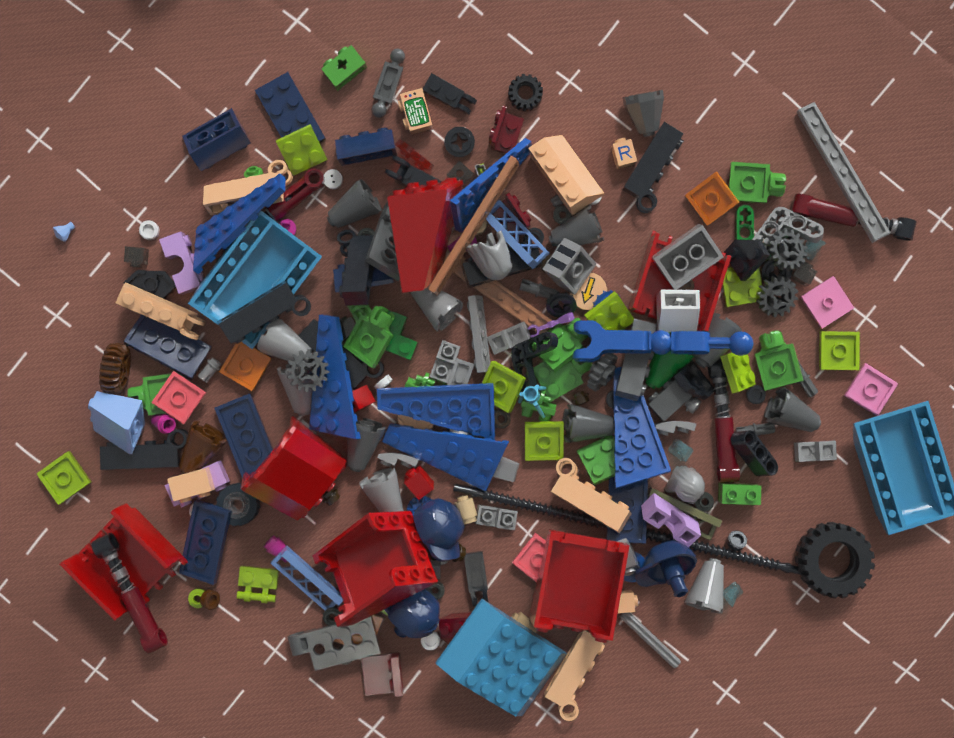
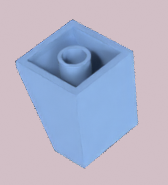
(117, 419)

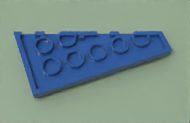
(469, 199)
(230, 223)
(332, 403)
(450, 406)
(636, 441)
(454, 453)

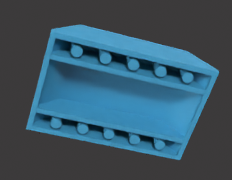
(251, 266)
(905, 467)
(500, 659)

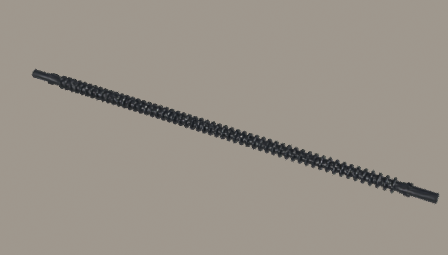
(657, 536)

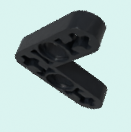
(523, 353)

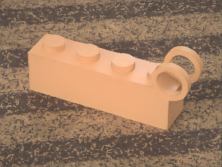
(224, 194)
(159, 310)
(588, 500)
(572, 673)

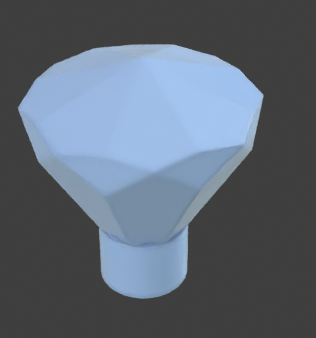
(63, 232)

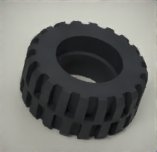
(858, 567)

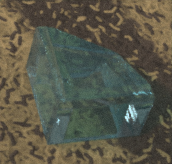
(813, 248)
(680, 450)
(731, 593)

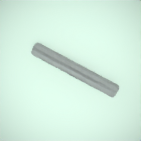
(650, 639)

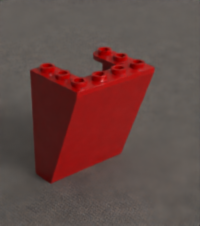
(422, 229)
(377, 564)
(579, 584)

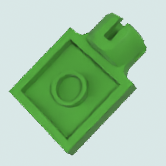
(755, 182)
(371, 336)
(567, 343)
(777, 361)
(563, 380)
(148, 391)
(599, 459)

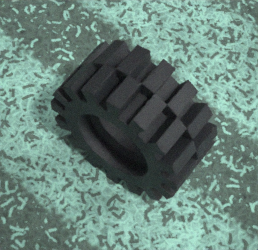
(525, 81)

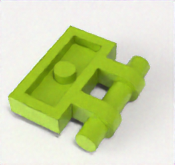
(259, 578)

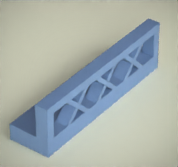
(514, 242)
(310, 574)

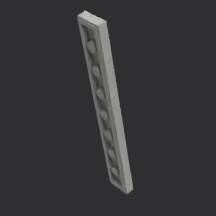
(843, 172)

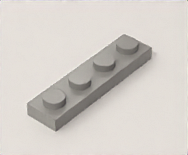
(479, 332)

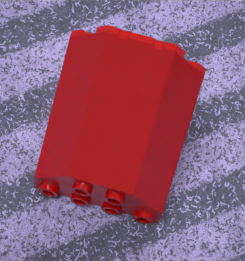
(295, 472)

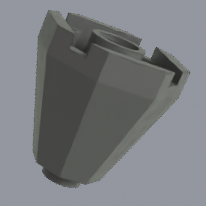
(645, 111)

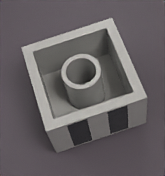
(569, 266)

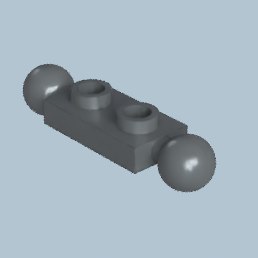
(388, 83)

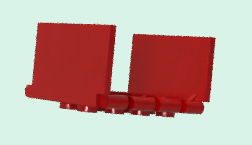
(651, 281)
(142, 551)

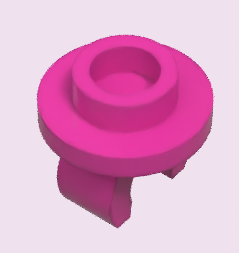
(288, 225)

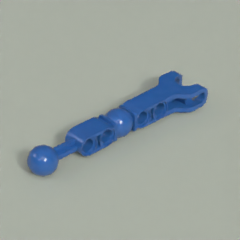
(659, 342)

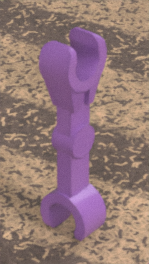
(563, 319)

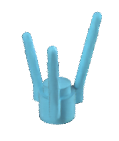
(532, 396)

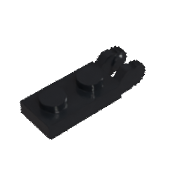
(447, 93)
(476, 575)

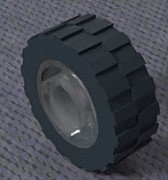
(250, 504)

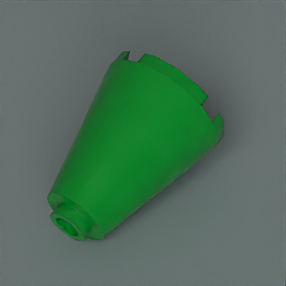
(665, 367)

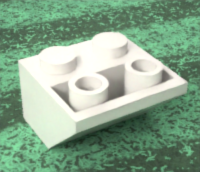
(678, 310)

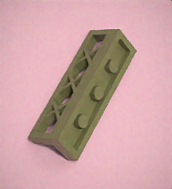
(691, 510)

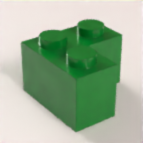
(399, 344)

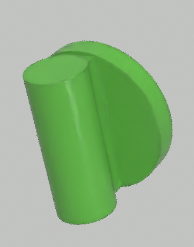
(253, 171)

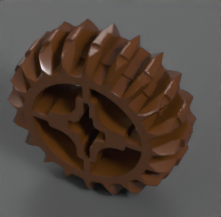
(115, 368)

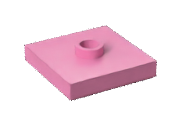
(827, 302)
(870, 389)

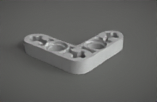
(786, 222)

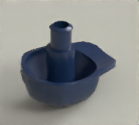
(440, 528)
(667, 564)
(415, 615)

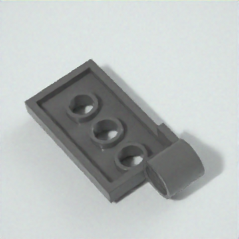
(380, 246)
(304, 642)

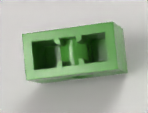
(338, 76)
(739, 493)

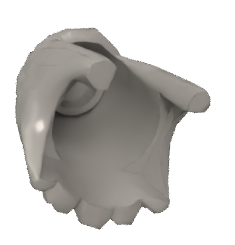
(492, 258)
(686, 483)

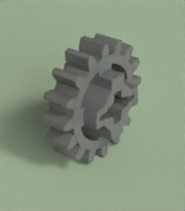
(784, 249)
(779, 286)
(301, 364)
(602, 371)

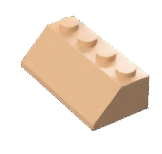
(565, 173)

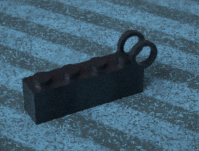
(651, 164)
(408, 173)
(358, 273)
(475, 277)
(261, 310)
(357, 369)
(144, 456)

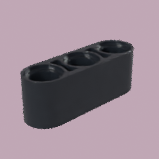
(754, 453)

